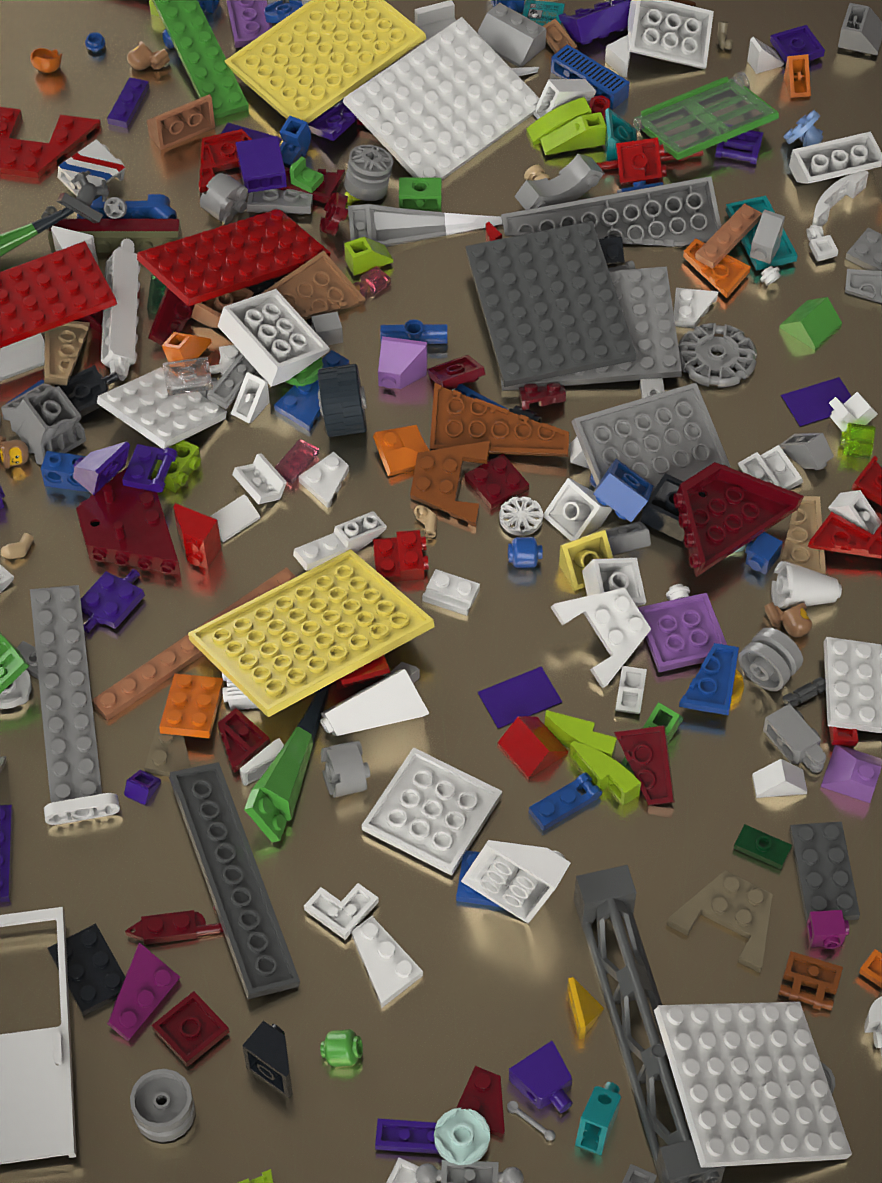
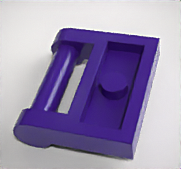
(746, 141)
(143, 464)

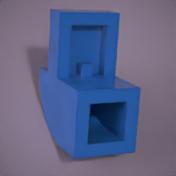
(296, 140)

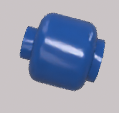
(524, 552)

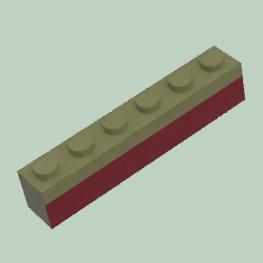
(111, 232)

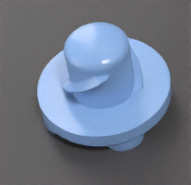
(805, 130)

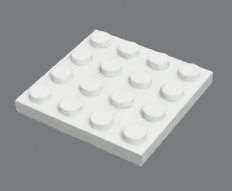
(156, 415)
(853, 684)
(432, 811)

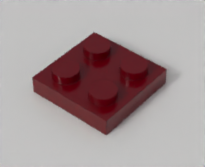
(456, 372)
(496, 481)
(190, 1028)

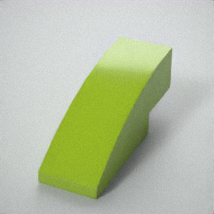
(557, 118)
(571, 729)
(605, 772)

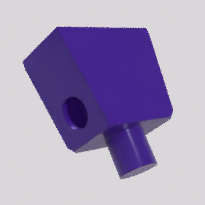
(543, 1078)

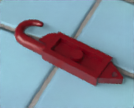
(172, 927)

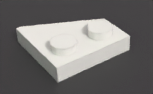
(691, 306)

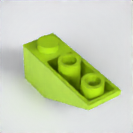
(577, 134)

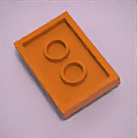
(191, 705)

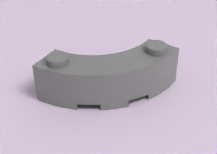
(570, 185)

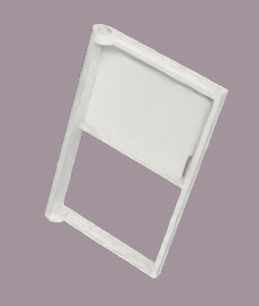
(34, 1091)

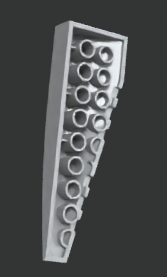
(647, 216)

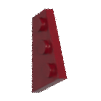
(330, 184)
(650, 761)

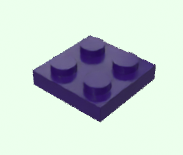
(797, 42)

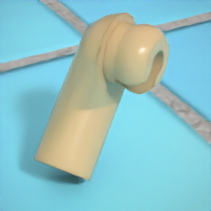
(428, 519)
(18, 549)

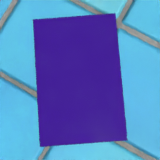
(812, 402)
(519, 697)

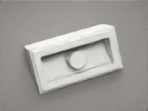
(235, 517)

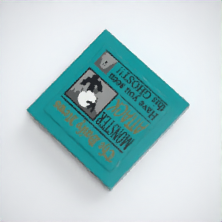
(543, 11)

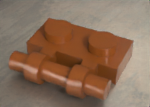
(813, 974)

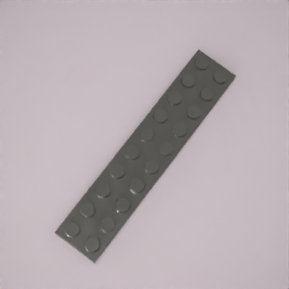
(234, 881)

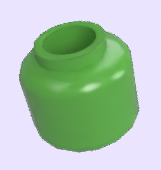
(342, 1048)

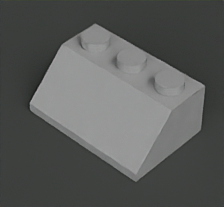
(512, 35)

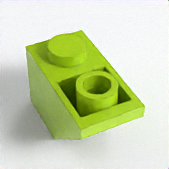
(365, 254)

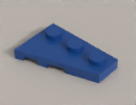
(714, 682)

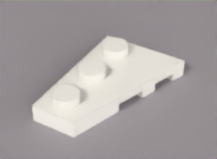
(385, 961)

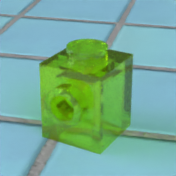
(858, 440)

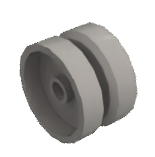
(770, 659)
(162, 1105)

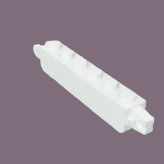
(121, 320)

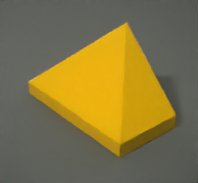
(584, 1007)

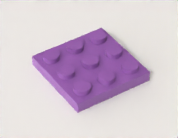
(681, 631)

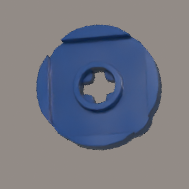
(278, 10)

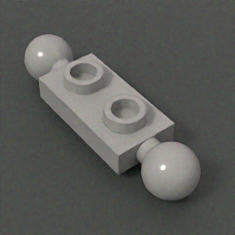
(471, 1173)

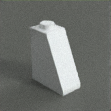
(561, 91)

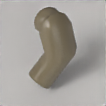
(724, 43)

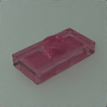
(296, 460)

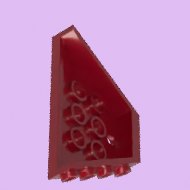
(730, 514)
(129, 529)

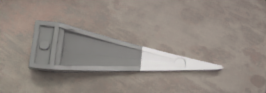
(400, 225)

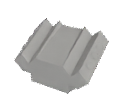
(45, 421)

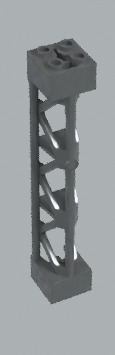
(614, 895)

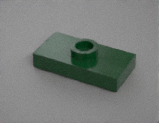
(762, 846)

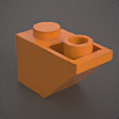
(184, 346)

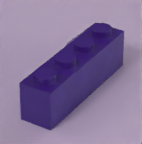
(596, 22)

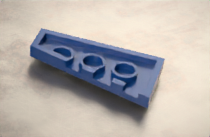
(302, 403)

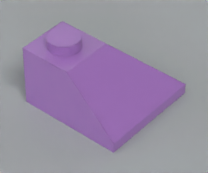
(401, 362)
(852, 773)

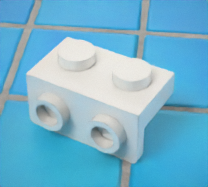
(261, 480)

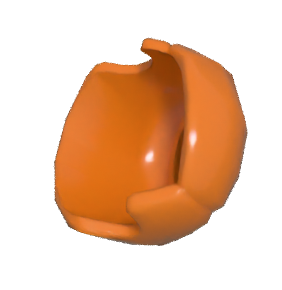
(45, 60)

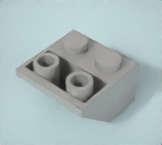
(861, 30)

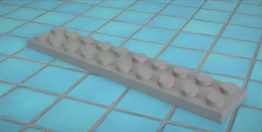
(65, 693)

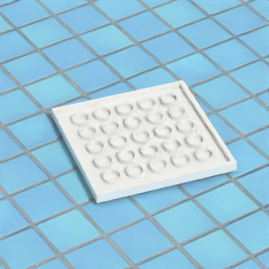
(751, 1083)

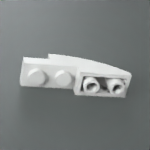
(349, 535)

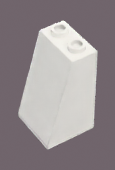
(379, 704)

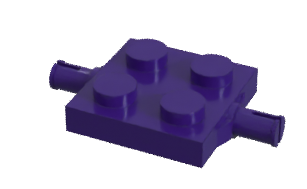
(111, 600)

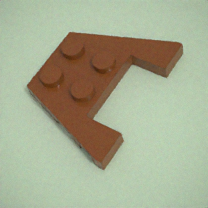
(439, 475)

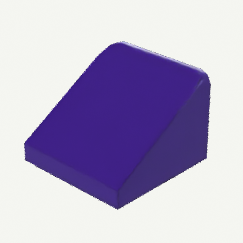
(141, 786)

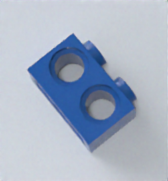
(58, 471)

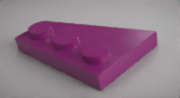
(142, 990)

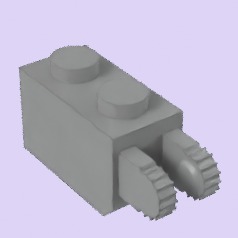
(795, 738)

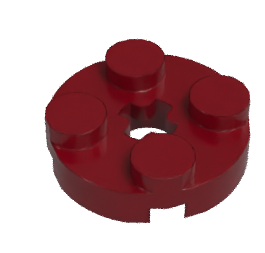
(335, 212)

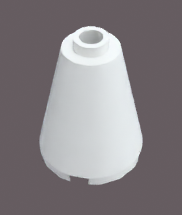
(802, 585)

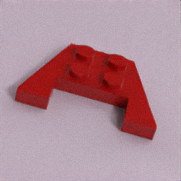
(219, 154)

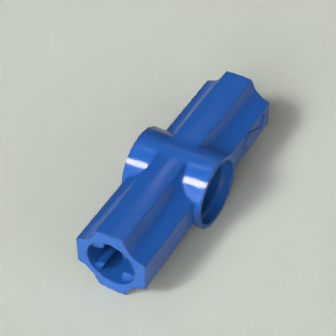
(417, 331)

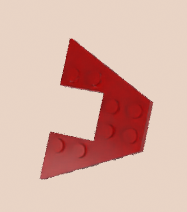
(32, 157)
(845, 537)

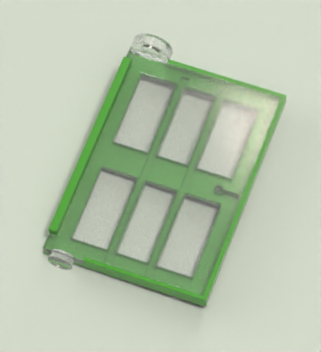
(705, 116)

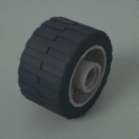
(342, 400)

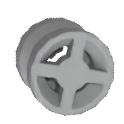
(112, 209)

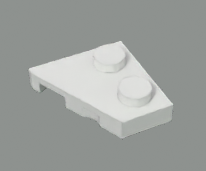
(325, 478)

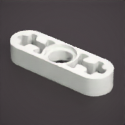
(81, 808)

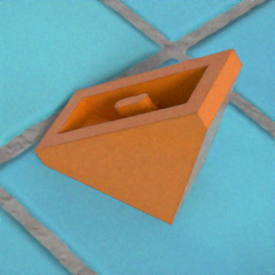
(797, 76)

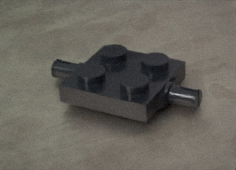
(86, 387)

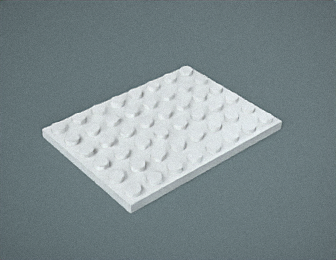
(443, 102)

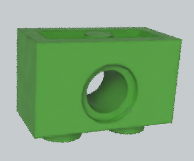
(420, 193)

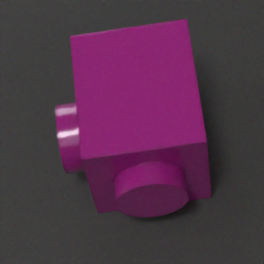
(827, 929)

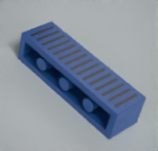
(572, 64)

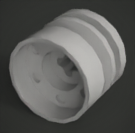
(368, 172)

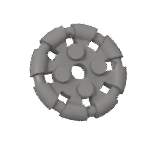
(718, 366)

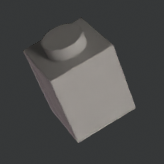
(328, 328)

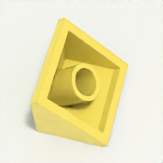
(579, 553)

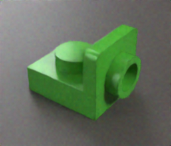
(305, 177)

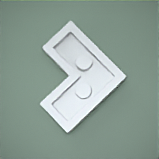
(341, 915)

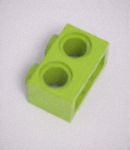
(179, 471)

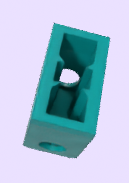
(598, 1118)

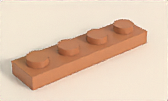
(728, 236)

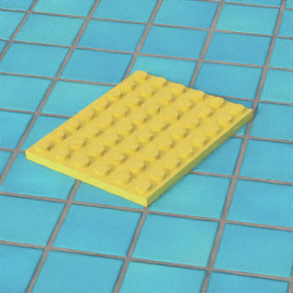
(323, 54)
(310, 632)

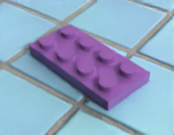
(247, 20)

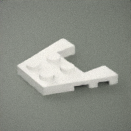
(614, 621)

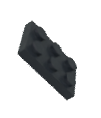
(92, 969)

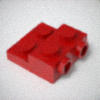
(641, 161)
(401, 556)

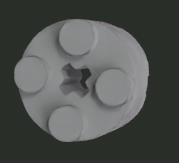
(224, 198)
(344, 769)

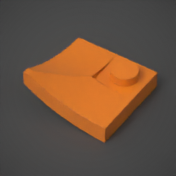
(399, 448)

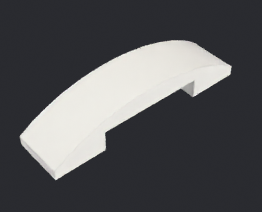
(848, 185)

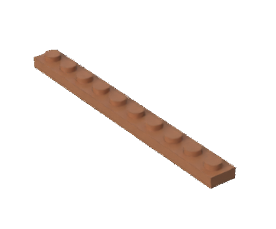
(168, 661)

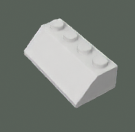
(835, 158)

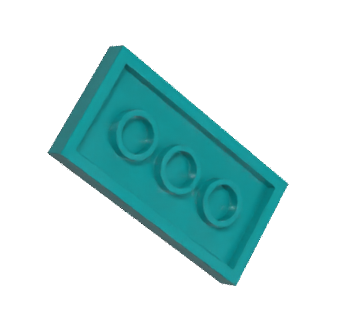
(786, 251)

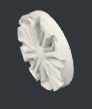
(521, 516)

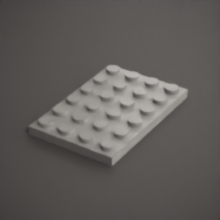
(652, 436)

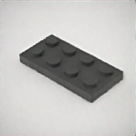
(824, 869)

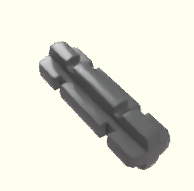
(805, 692)

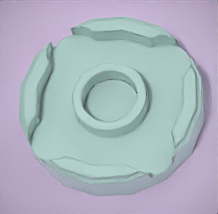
(462, 1136)

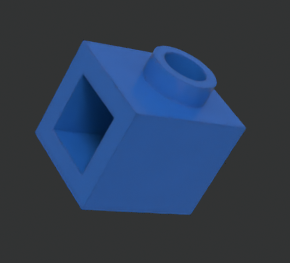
(763, 552)

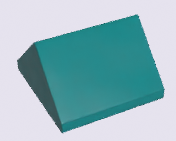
(617, 132)

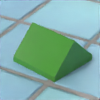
(813, 322)

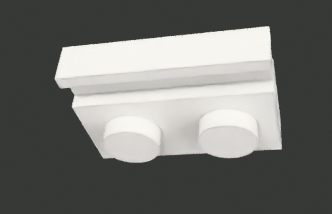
(451, 592)

